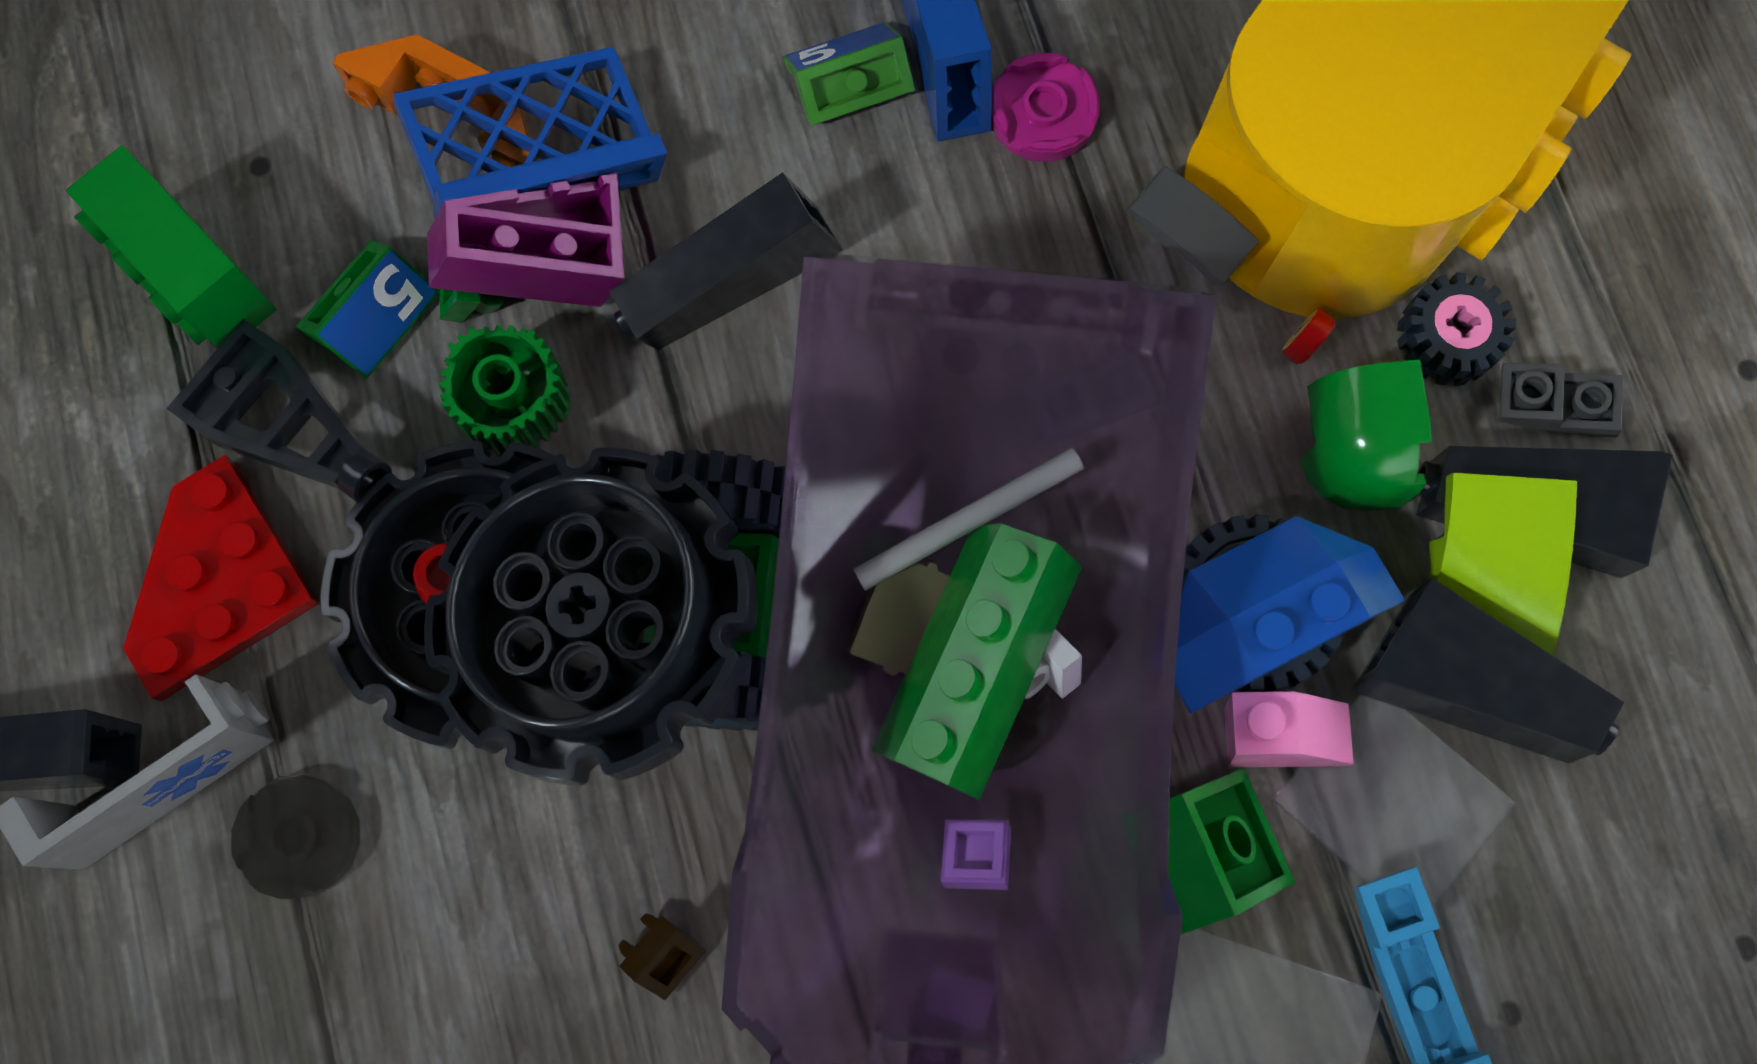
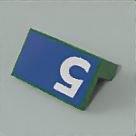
(368, 308)

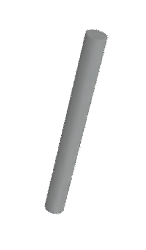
(968, 518)

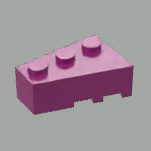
(531, 244)

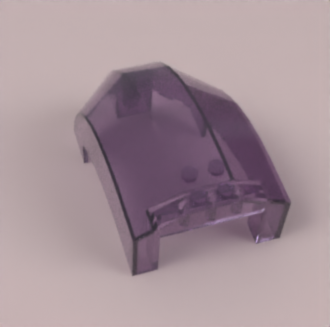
(904, 408)

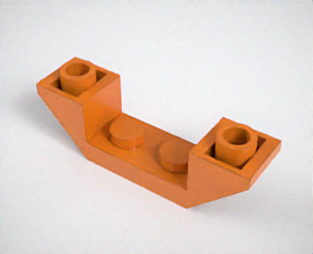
(397, 65)

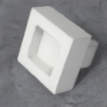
(1058, 668)

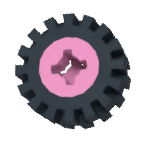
(1445, 347)

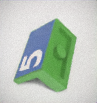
(850, 72)

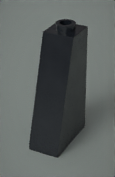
(723, 264)
(1615, 498)
(1487, 679)
(67, 750)

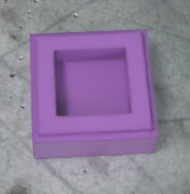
(976, 854)

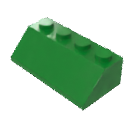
(978, 657)

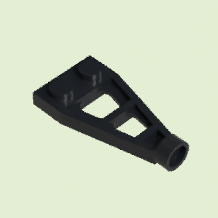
(236, 379)

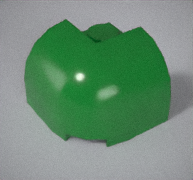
(1368, 435)

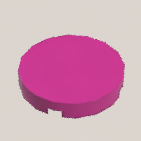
(1044, 107)

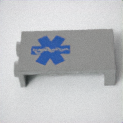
(62, 838)

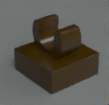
(660, 956)

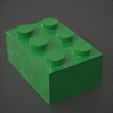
(165, 250)

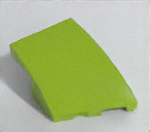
(1509, 549)

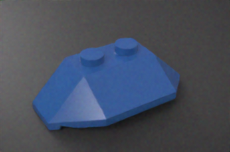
(1273, 605)

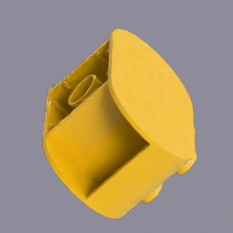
(1392, 135)

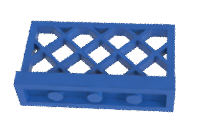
(634, 159)

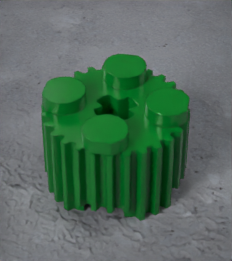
(489, 361)

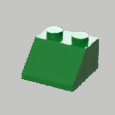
(1222, 852)

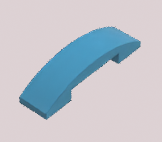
(1413, 971)

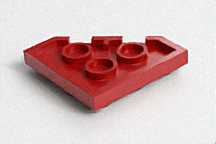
(211, 582)

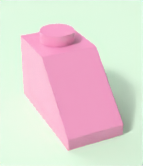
(1286, 730)

